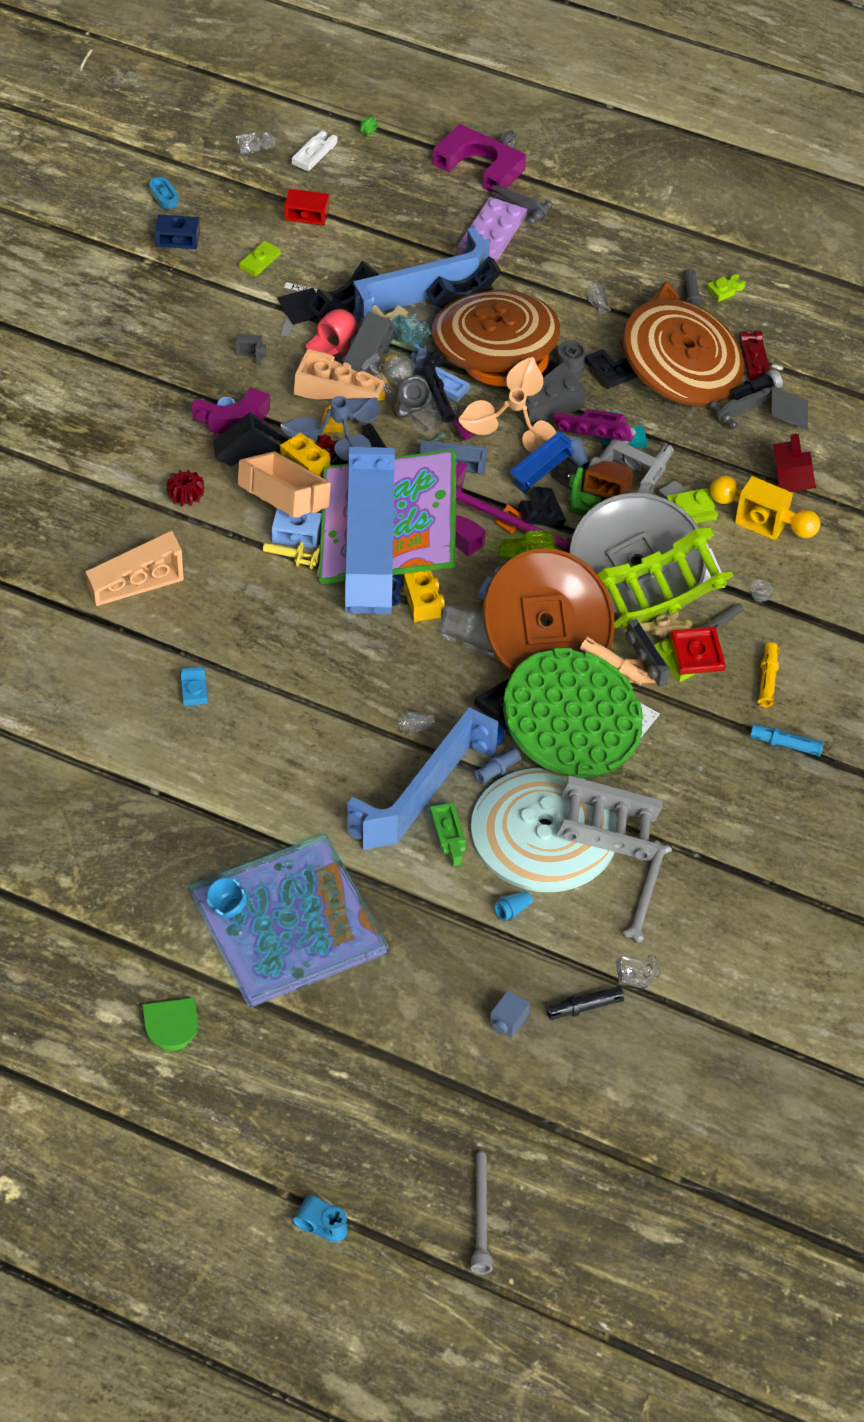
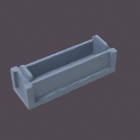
(473, 456)

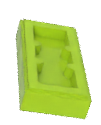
(259, 258)

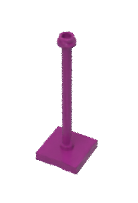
(497, 513)

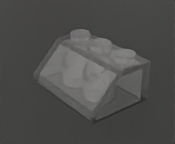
(464, 625)

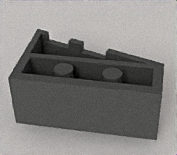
(372, 338)
(559, 394)

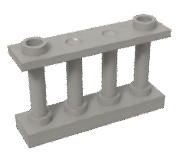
(612, 799)

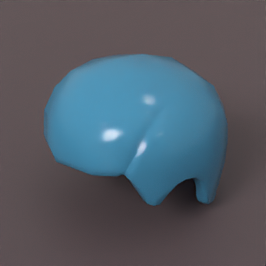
(226, 897)

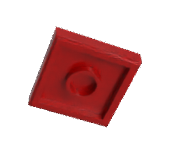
(697, 650)

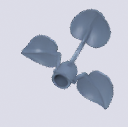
(360, 409)

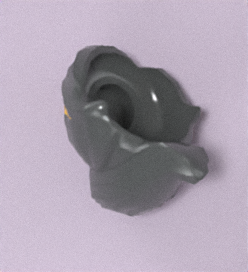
(411, 396)

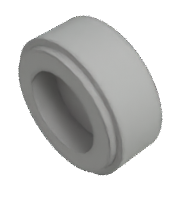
(775, 378)

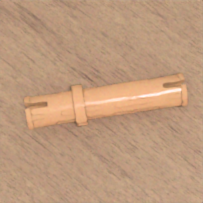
(624, 666)

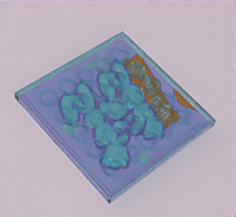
(297, 922)

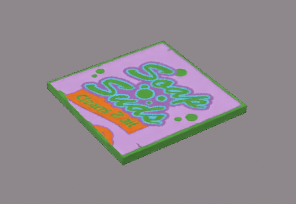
(421, 521)

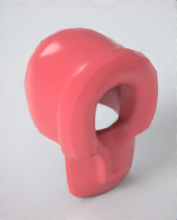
(337, 323)

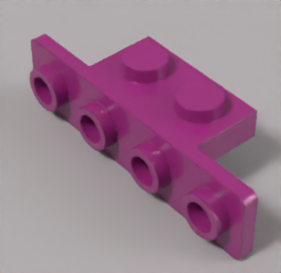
(595, 423)

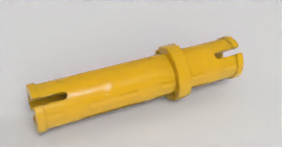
(769, 667)

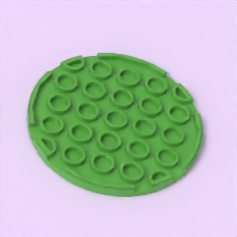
(572, 713)

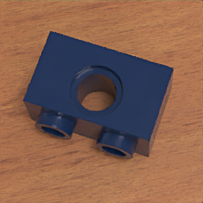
(177, 231)

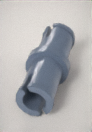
(497, 766)

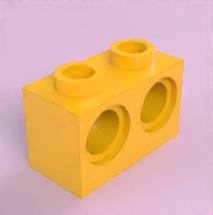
(306, 453)
(423, 595)

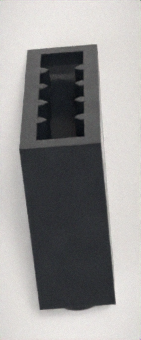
(248, 439)

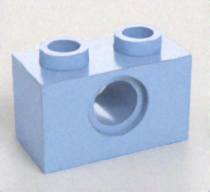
(296, 529)

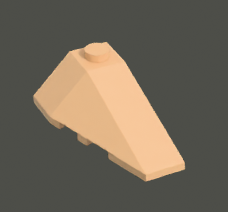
(325, 378)

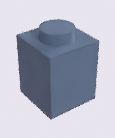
(509, 1014)

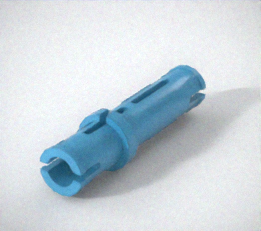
(785, 739)

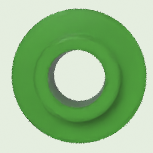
(368, 126)

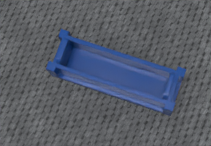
(541, 461)

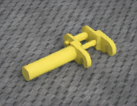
(296, 553)

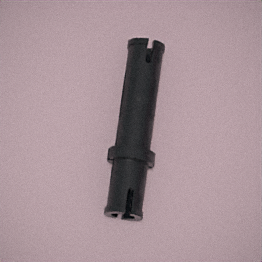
(436, 387)
(575, 1005)

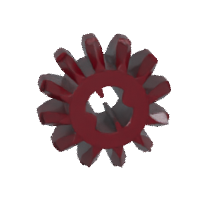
(185, 487)

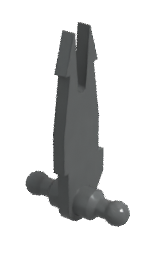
(534, 207)
(738, 407)

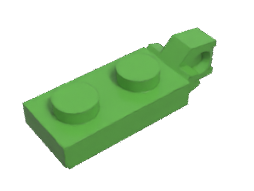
(449, 831)

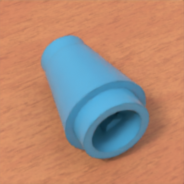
(511, 905)

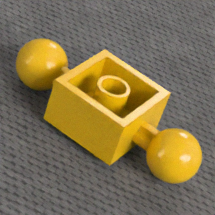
(764, 507)

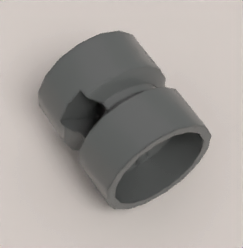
(573, 356)

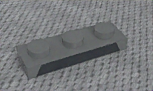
(647, 653)

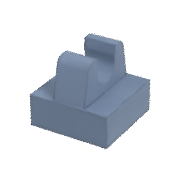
(418, 359)

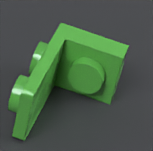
(581, 502)

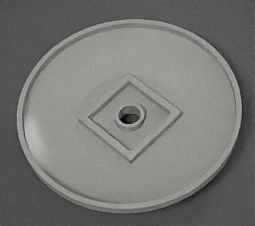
(631, 528)

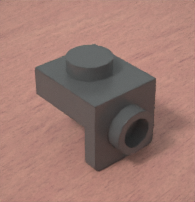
(250, 346)

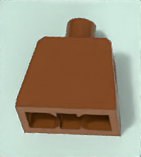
(608, 479)

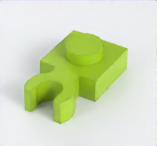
(724, 288)

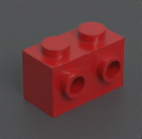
(306, 206)

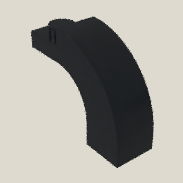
(446, 291)
(343, 297)

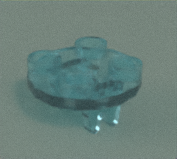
(413, 331)

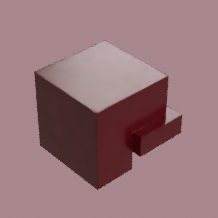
(793, 466)

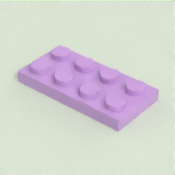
(499, 223)

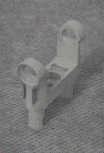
(649, 466)

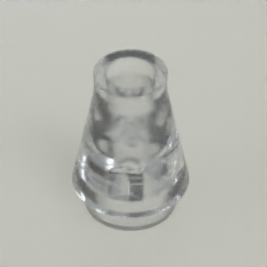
(597, 297)
(414, 722)

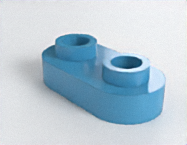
(164, 192)

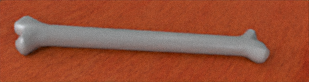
(635, 931)

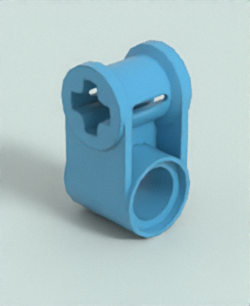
(320, 1218)

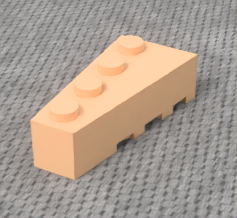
(137, 570)

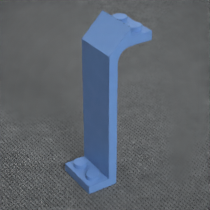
(410, 284)
(370, 530)
(388, 825)

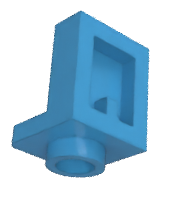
(193, 686)

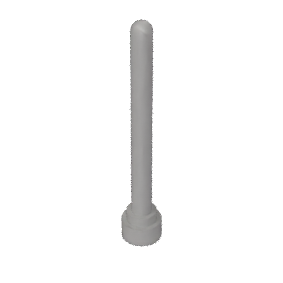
(481, 1261)

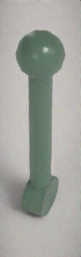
(441, 436)

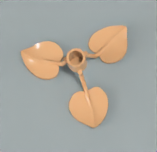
(522, 381)

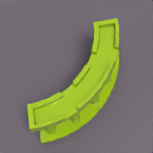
(654, 564)

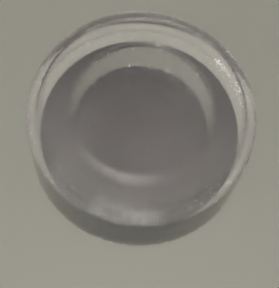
(509, 138)

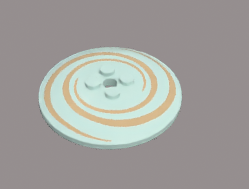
(521, 848)

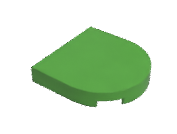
(171, 1023)

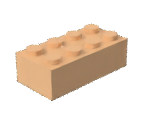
(284, 484)

